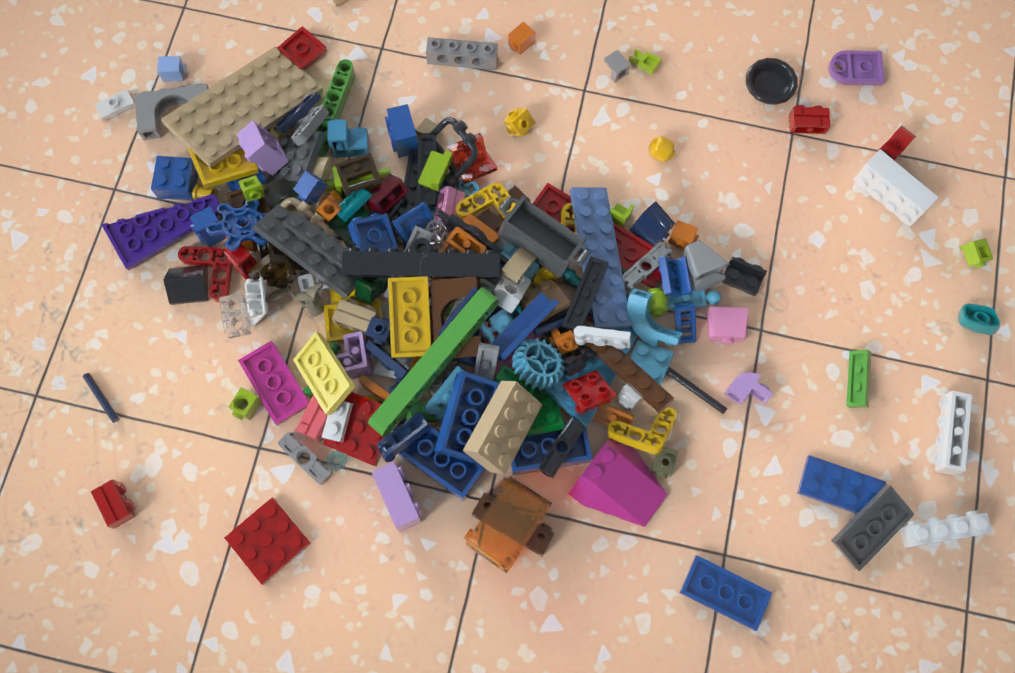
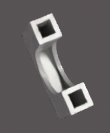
(153, 103)

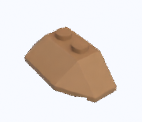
(552, 290)

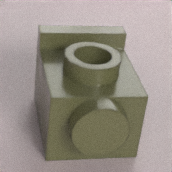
(661, 470)

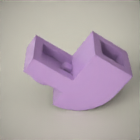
(745, 385)

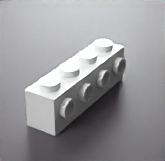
(953, 433)
(945, 530)

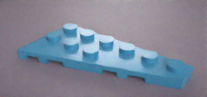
(563, 399)

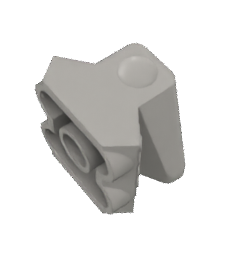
(704, 266)

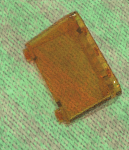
(508, 523)

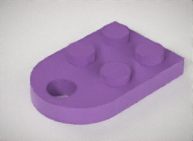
(858, 68)

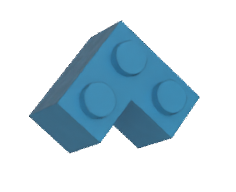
(346, 141)

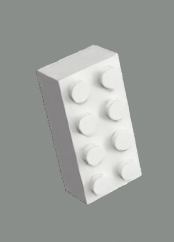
(895, 188)

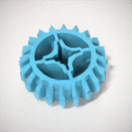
(534, 369)

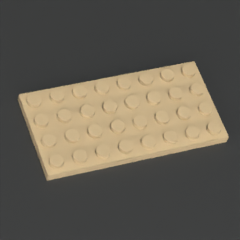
(257, 92)

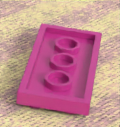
(274, 383)

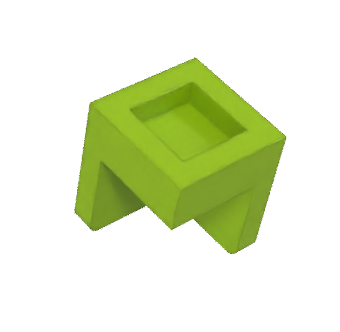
(621, 214)

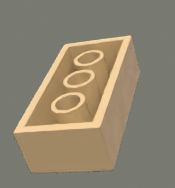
(503, 427)

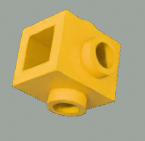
(519, 122)

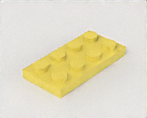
(323, 373)

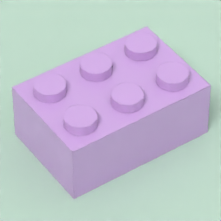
(397, 496)

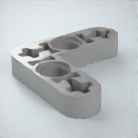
(308, 124)

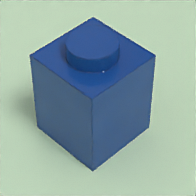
(310, 187)

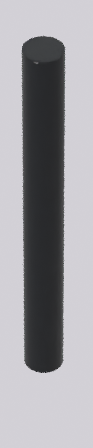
(696, 390)

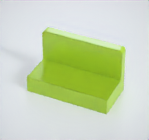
(435, 169)

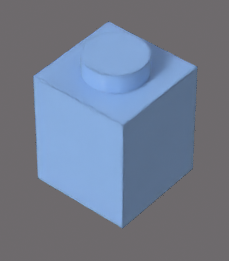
(171, 68)

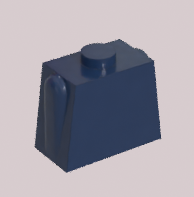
(653, 225)

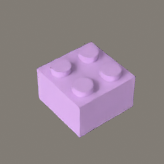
(262, 148)

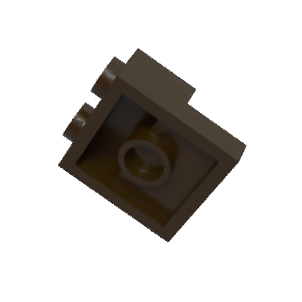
(277, 270)

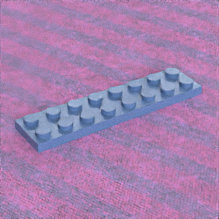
(595, 224)

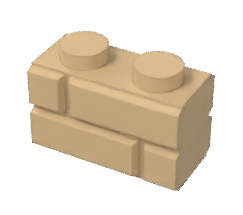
(353, 316)

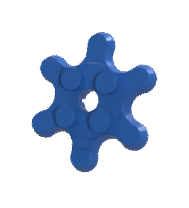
(230, 224)

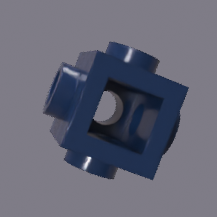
(379, 331)

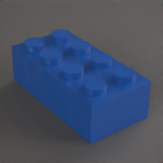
(464, 409)
(536, 447)
(449, 472)

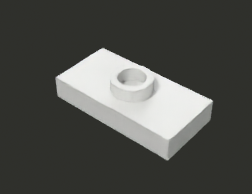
(114, 105)

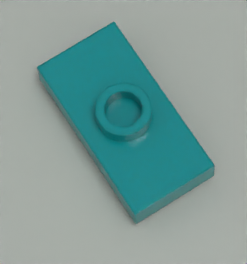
(353, 203)

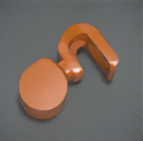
(330, 203)

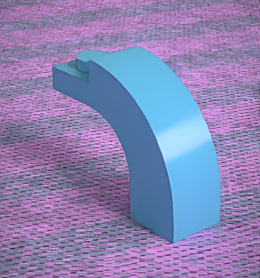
(644, 324)

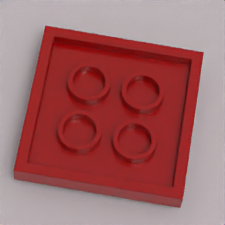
(360, 437)
(267, 540)

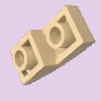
(518, 264)

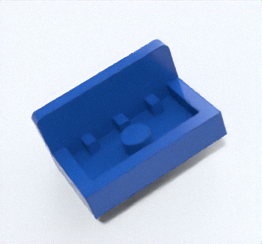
(675, 276)

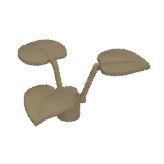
(310, 296)

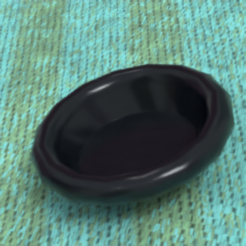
(771, 81)

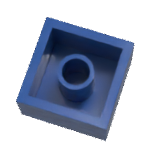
(401, 130)
(174, 178)

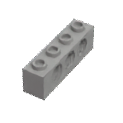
(462, 53)

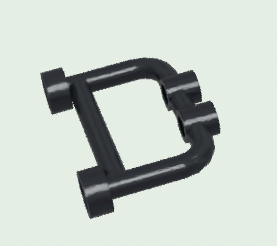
(468, 139)

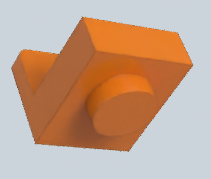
(564, 342)

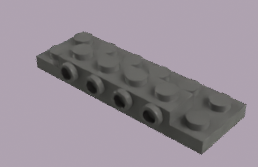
(307, 246)

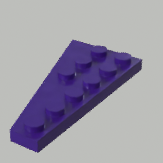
(153, 231)

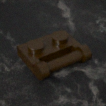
(355, 169)

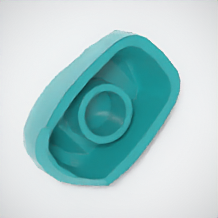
(979, 319)

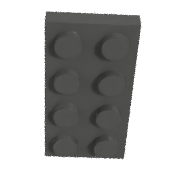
(872, 527)

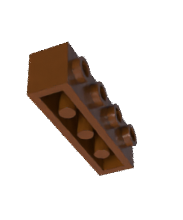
(540, 538)

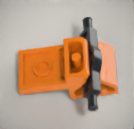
(469, 235)

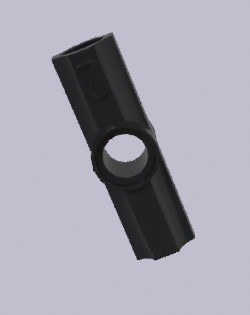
(568, 437)

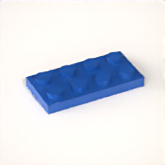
(837, 485)
(725, 593)

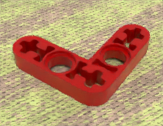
(217, 265)

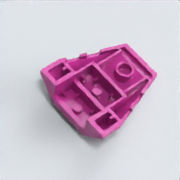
(619, 485)

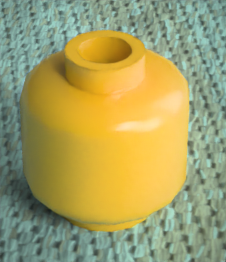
(662, 149)

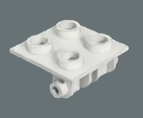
(256, 303)

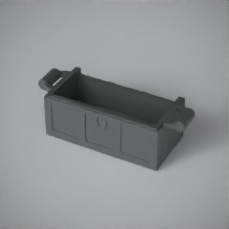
(541, 236)

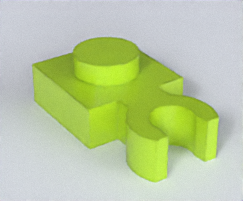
(647, 62)

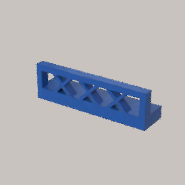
(523, 325)

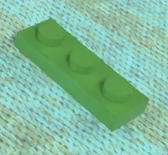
(858, 379)

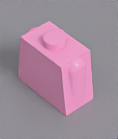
(727, 324)

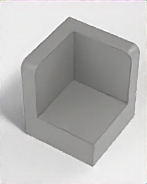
(618, 65)

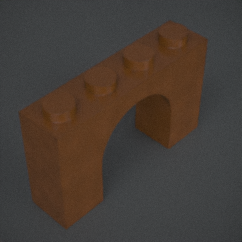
(443, 295)

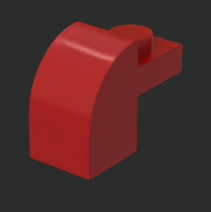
(897, 142)

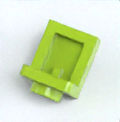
(252, 188)

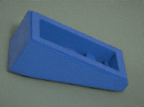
(678, 307)

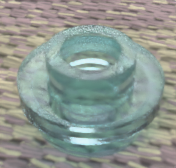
(330, 458)

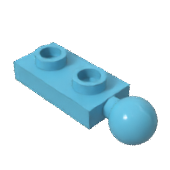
(699, 299)

